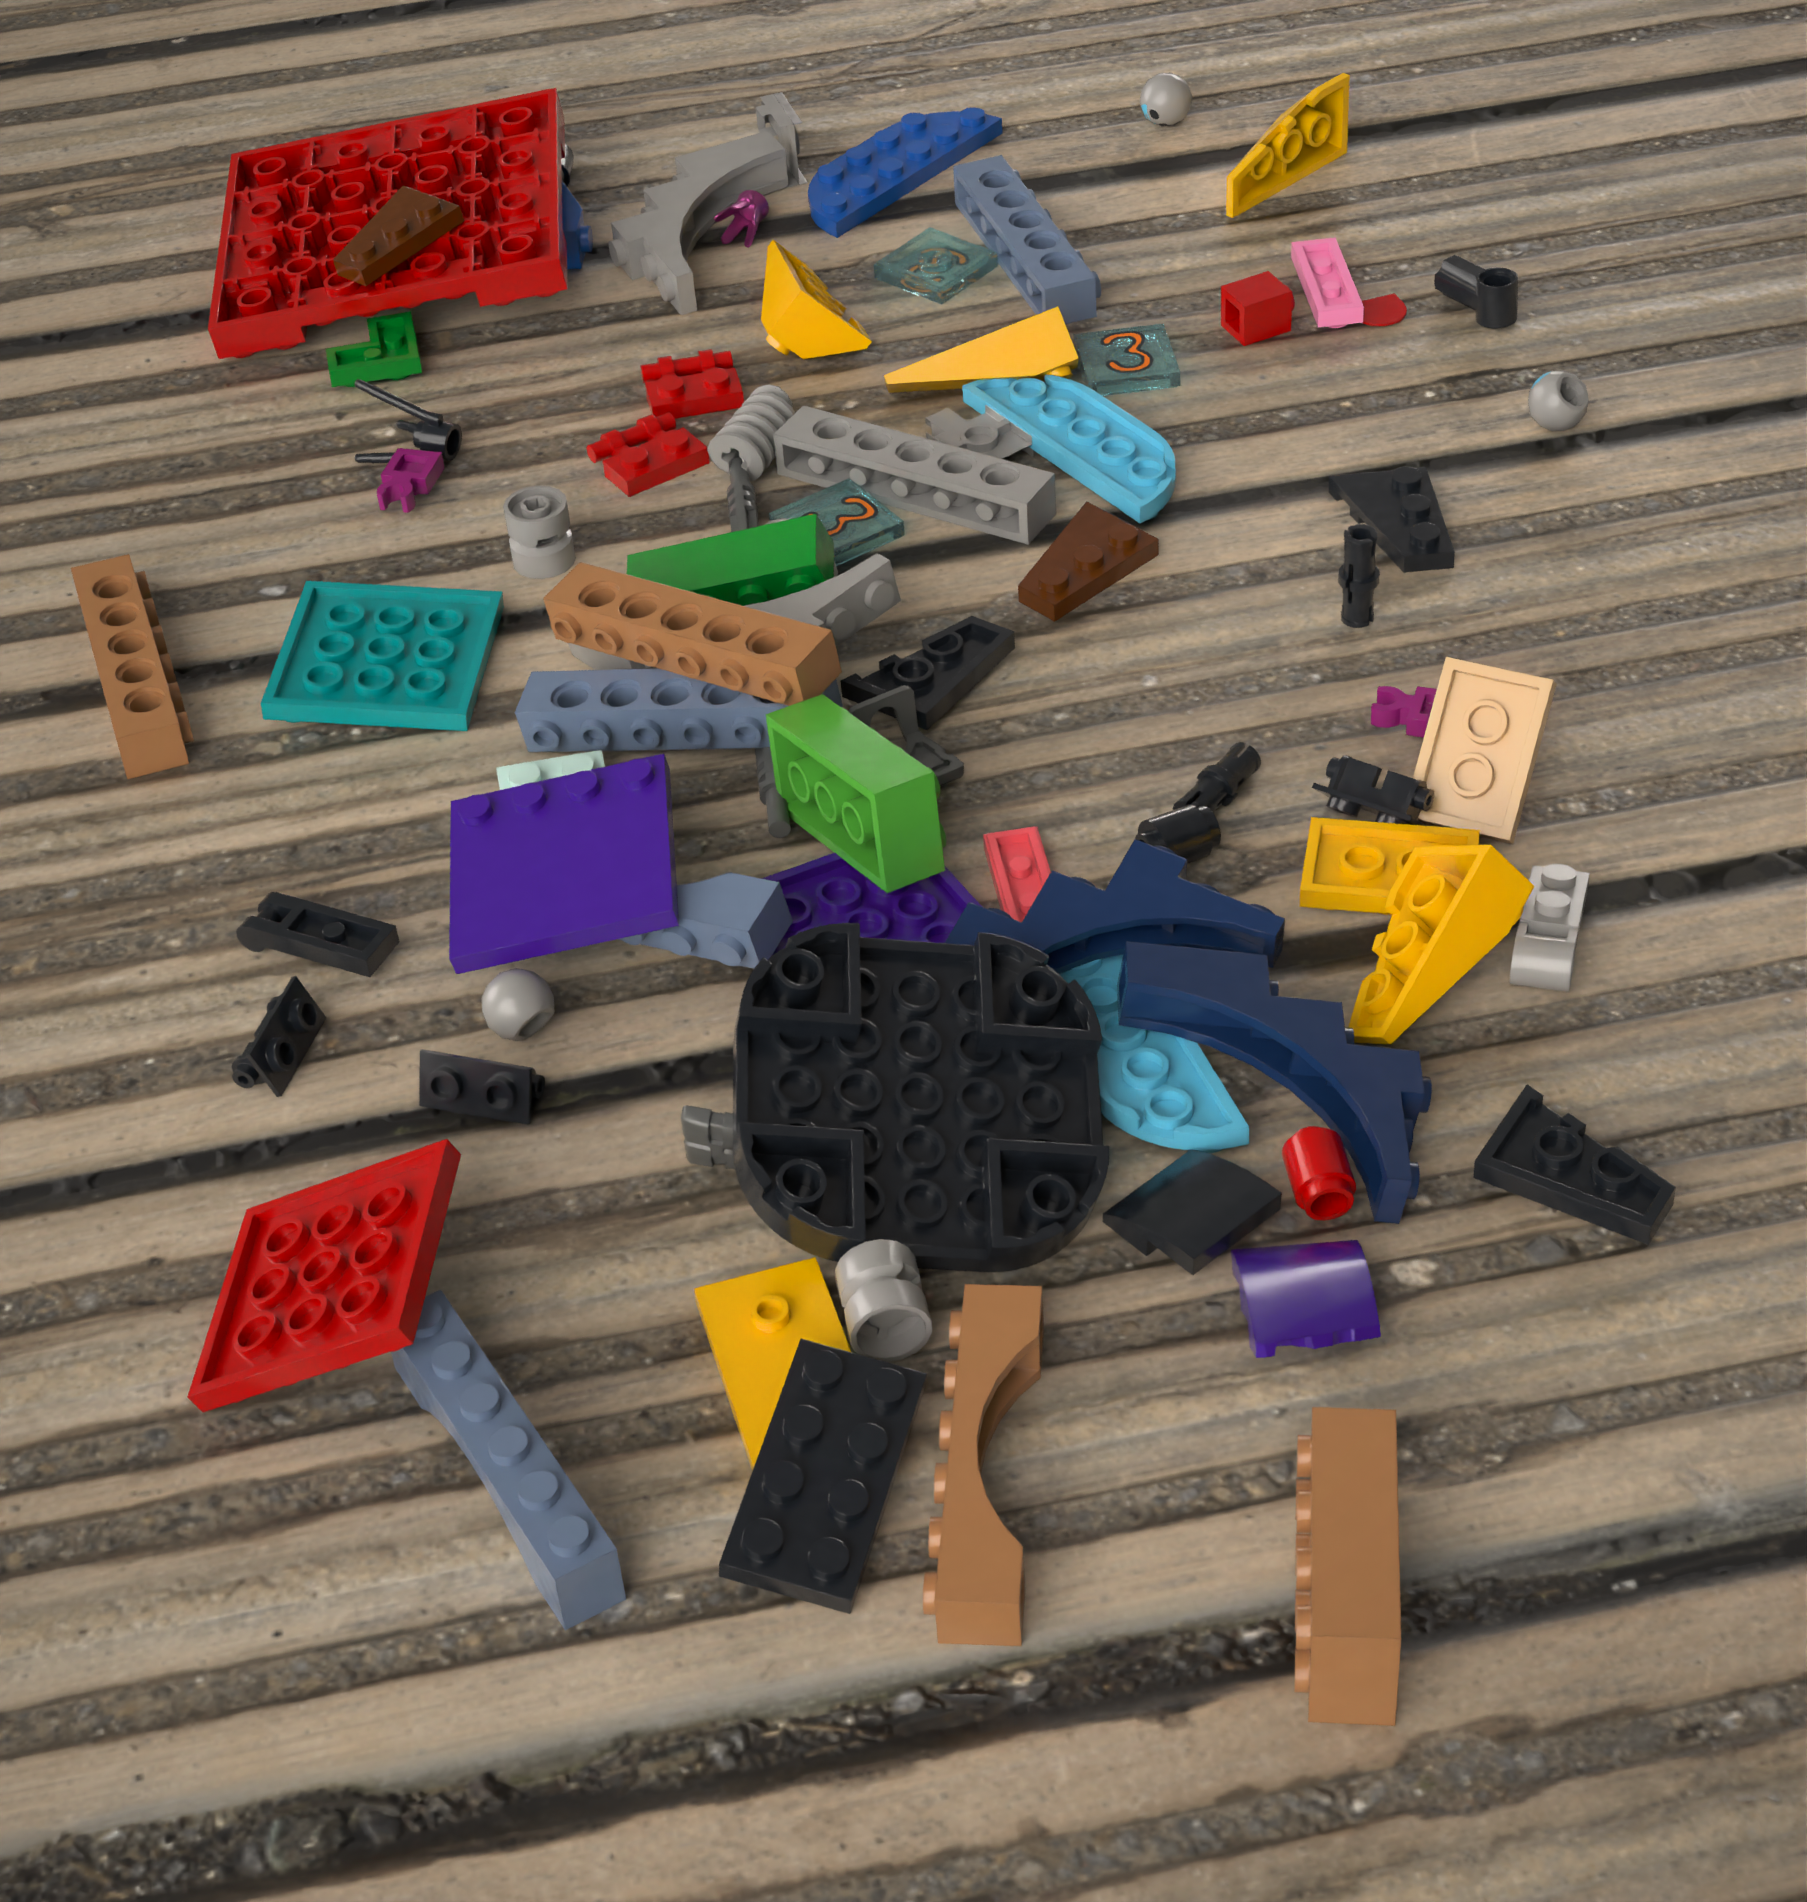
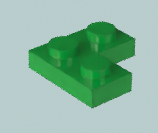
(388, 354)

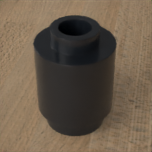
(1186, 831)

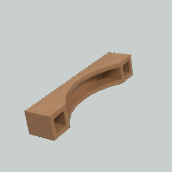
(980, 1563)

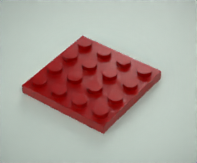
(327, 1277)

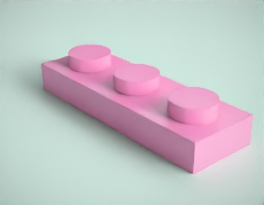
(1327, 282)

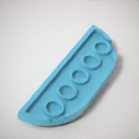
(1086, 439)
(1154, 1080)

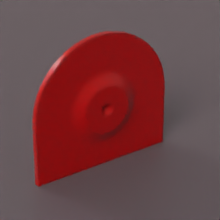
(1383, 310)

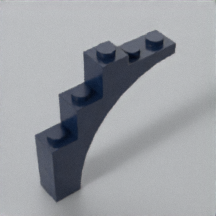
(1141, 904)
(1301, 1043)

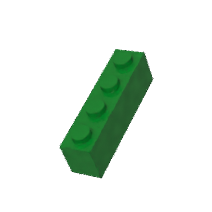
(744, 564)

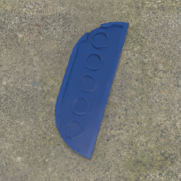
(894, 165)

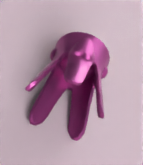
(748, 212)

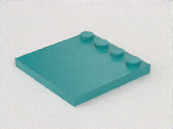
(384, 656)

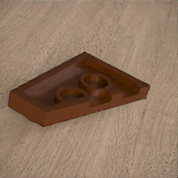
(396, 233)
(1084, 561)

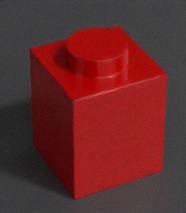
(1256, 308)

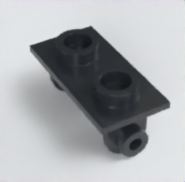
(1354, 789)
(280, 1040)
(478, 1086)

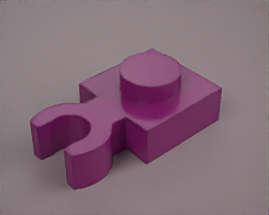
(407, 475)
(1398, 708)

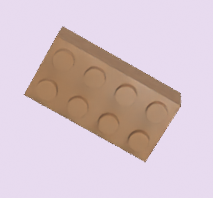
(1349, 1565)

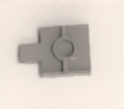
(782, 118)
(984, 434)

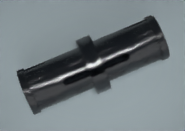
(1358, 575)
(1220, 781)

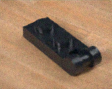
(319, 934)

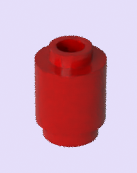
(1319, 1172)

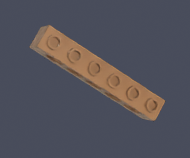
(693, 635)
(133, 666)

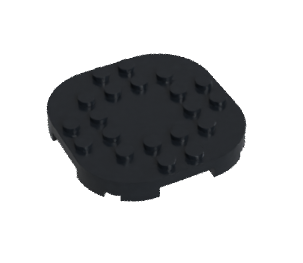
(918, 1099)

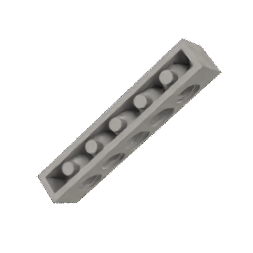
(917, 474)

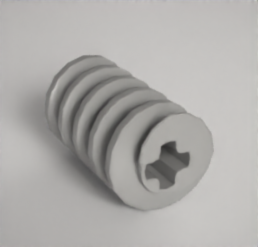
(751, 431)

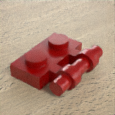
(692, 384)
(661, 457)

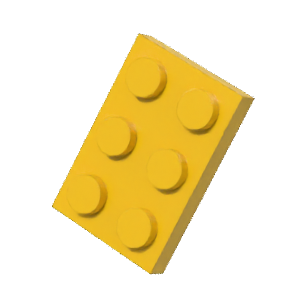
(1357, 862)

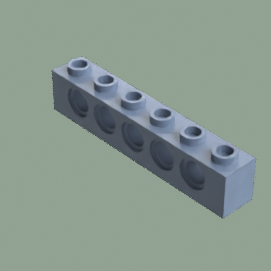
(1025, 239)
(640, 712)

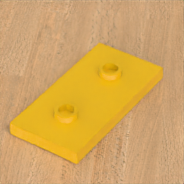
(756, 1332)

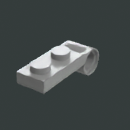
(1549, 928)

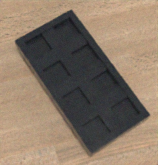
(823, 1476)

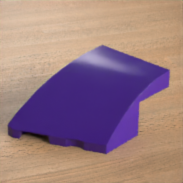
(1305, 1295)

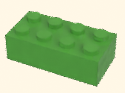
(857, 792)

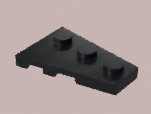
(1402, 512)
(940, 671)
(1568, 1171)

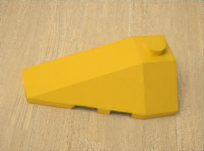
(1293, 147)
(802, 313)
(1016, 351)
(1443, 920)

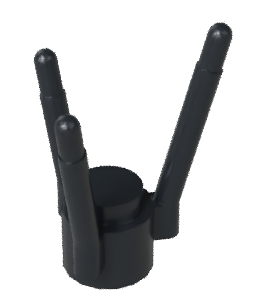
(429, 433)

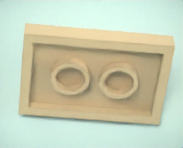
(1482, 747)

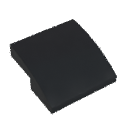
(1194, 1209)

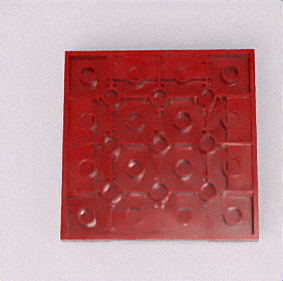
(309, 197)

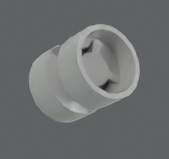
(539, 532)
(883, 1300)

